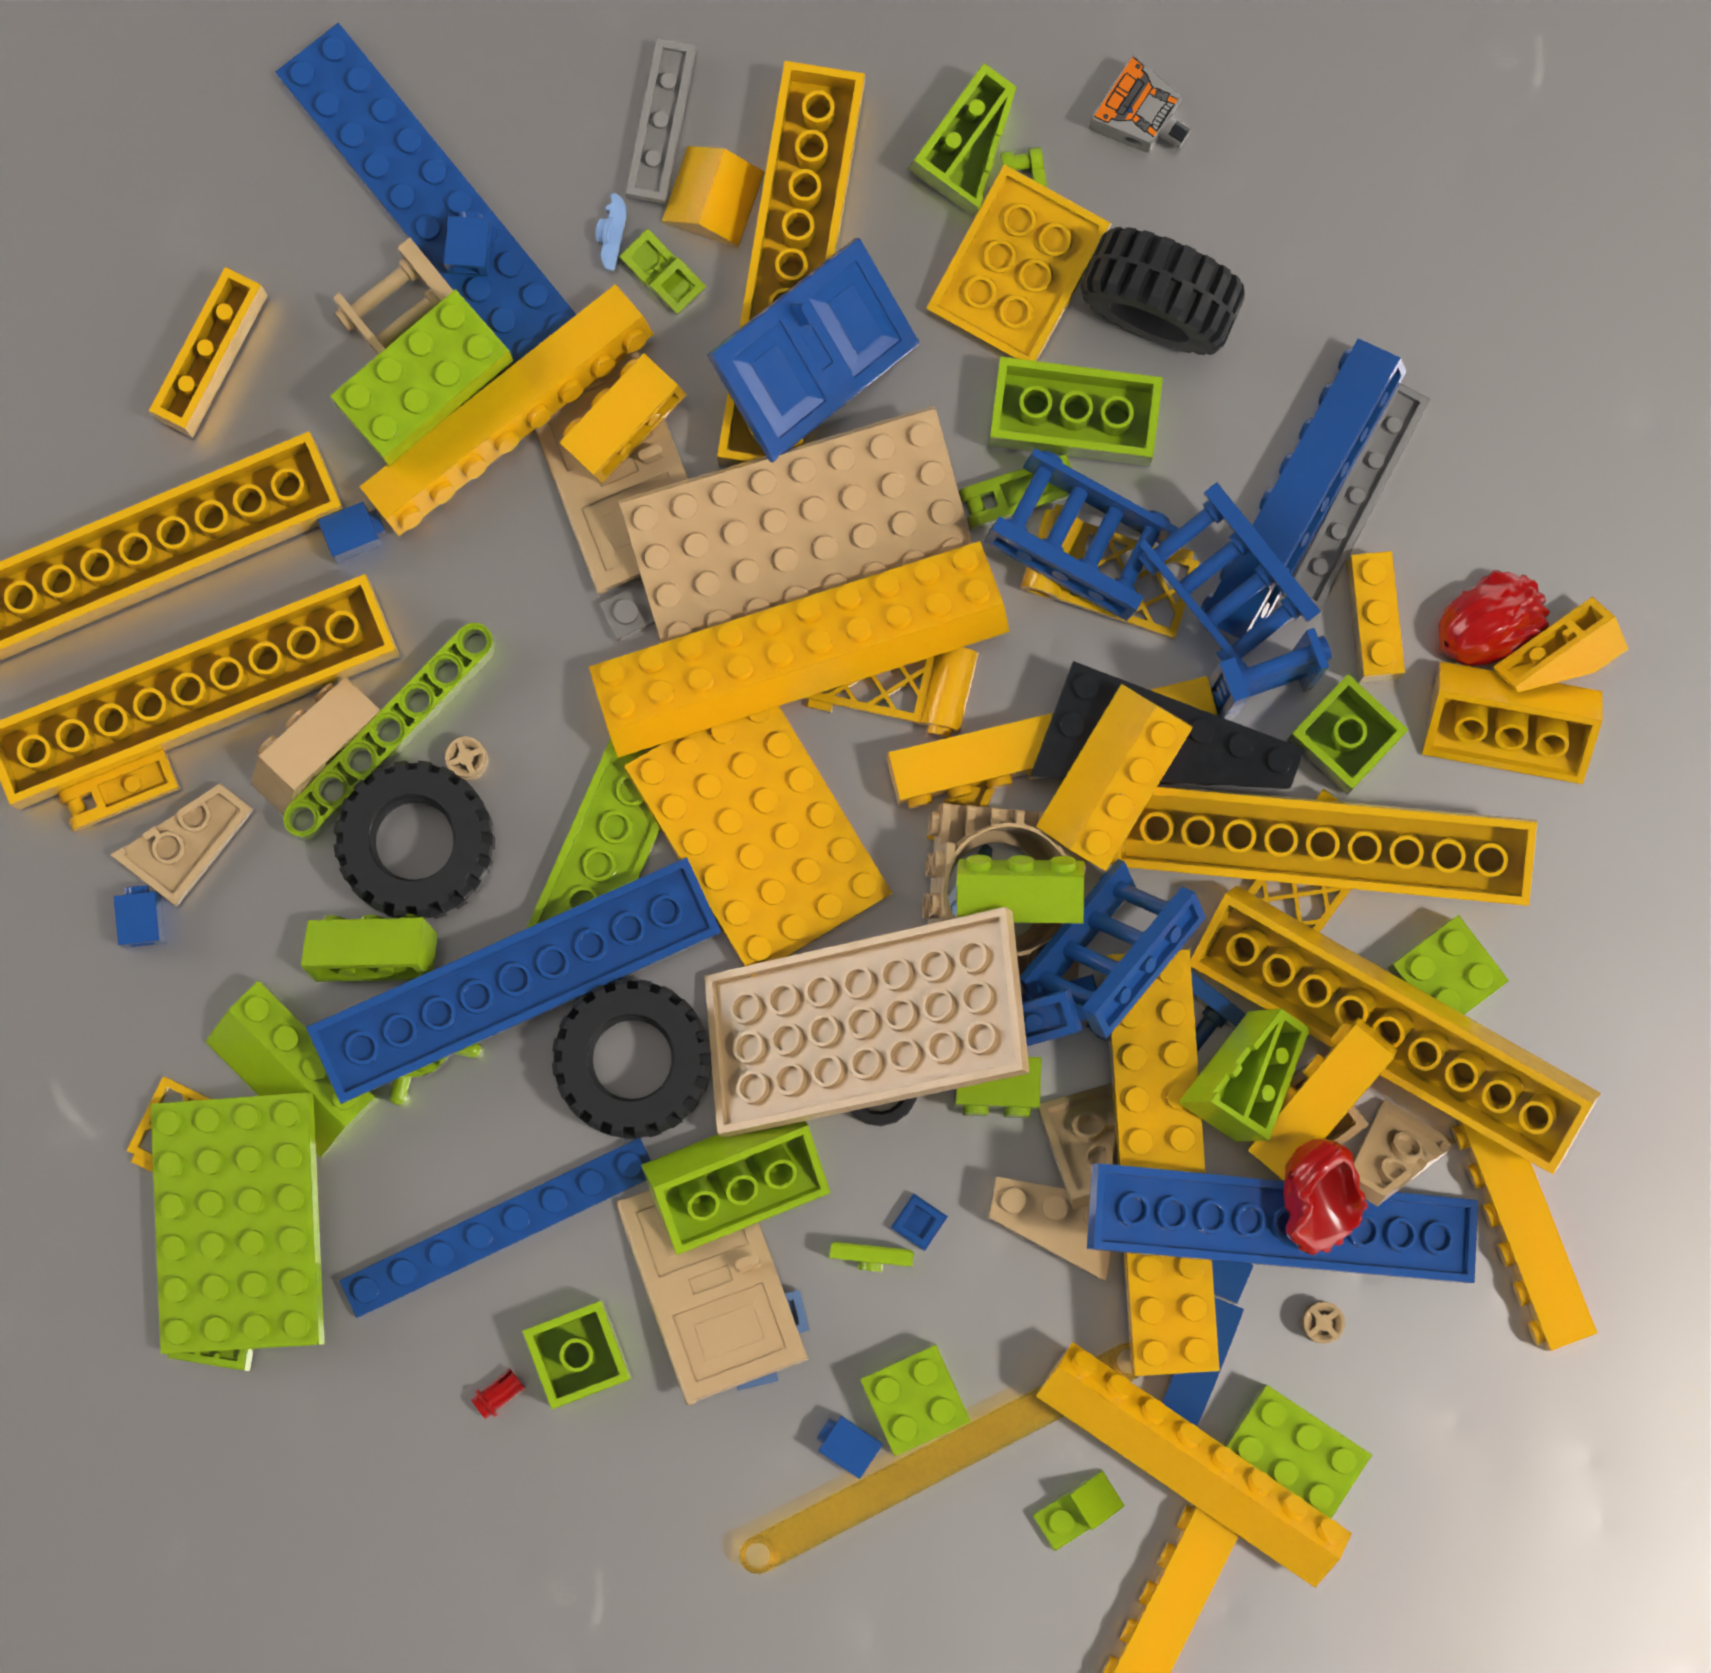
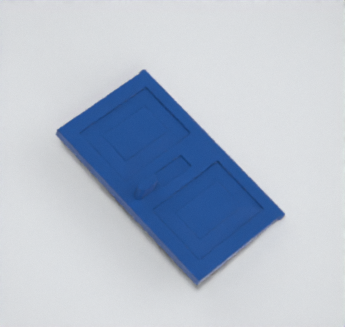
(813, 349)

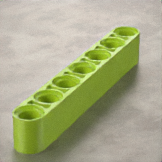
(395, 711)

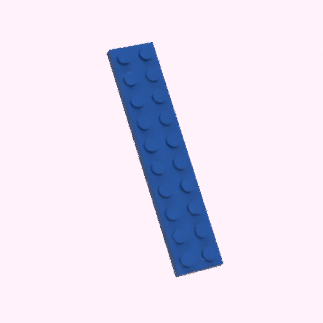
(420, 186)
(513, 980)
(1247, 1220)

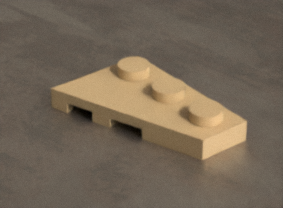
(186, 844)
(1080, 1135)
(1396, 1151)

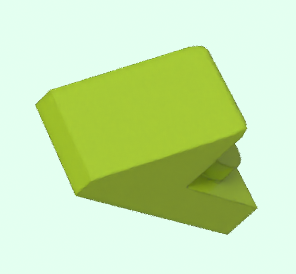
(1078, 1510)

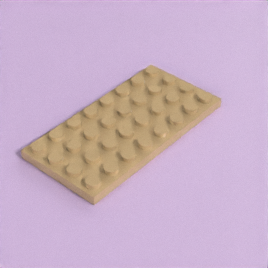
(795, 524)
(866, 1023)

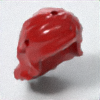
(1492, 619)
(1322, 1195)

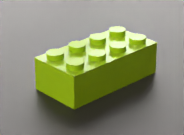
(422, 377)
(1075, 411)

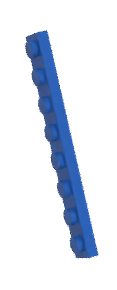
(496, 1228)

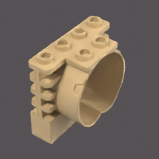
(963, 828)

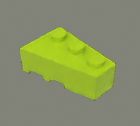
(1249, 1076)

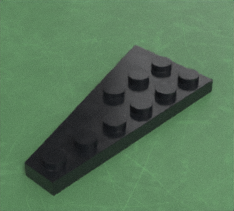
(1211, 755)

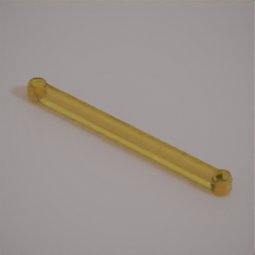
(909, 1475)

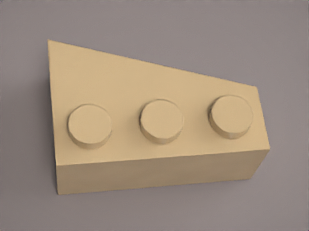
(310, 742)
(1048, 1220)

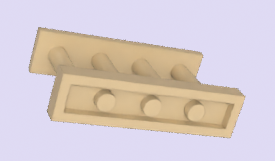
(412, 266)

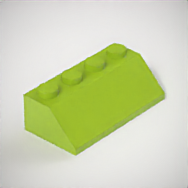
(277, 1056)
(734, 1182)

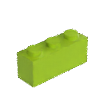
(1029, 887)
(368, 948)

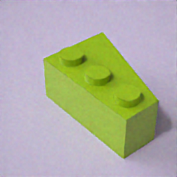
(966, 140)

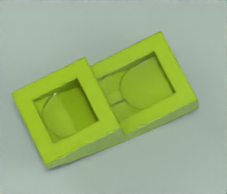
(661, 271)

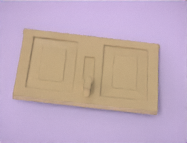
(595, 506)
(713, 1304)

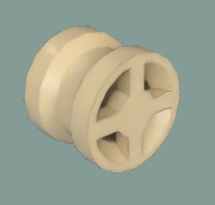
(463, 752)
(1332, 1323)

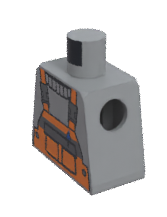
(1140, 109)

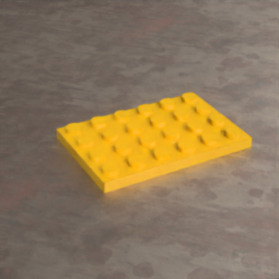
(759, 834)

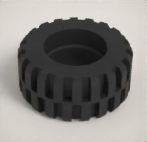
(1162, 290)
(375, 800)
(575, 1052)

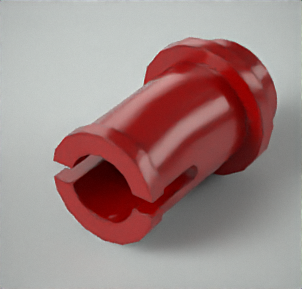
(497, 1394)

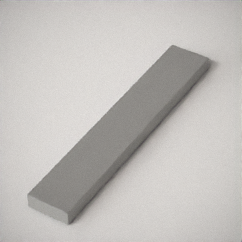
(1359, 495)

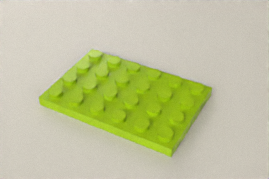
(237, 1223)

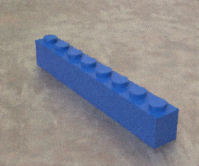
(1312, 476)

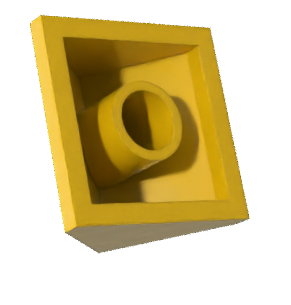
(713, 194)

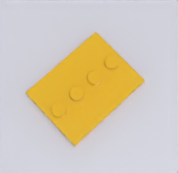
(1018, 265)

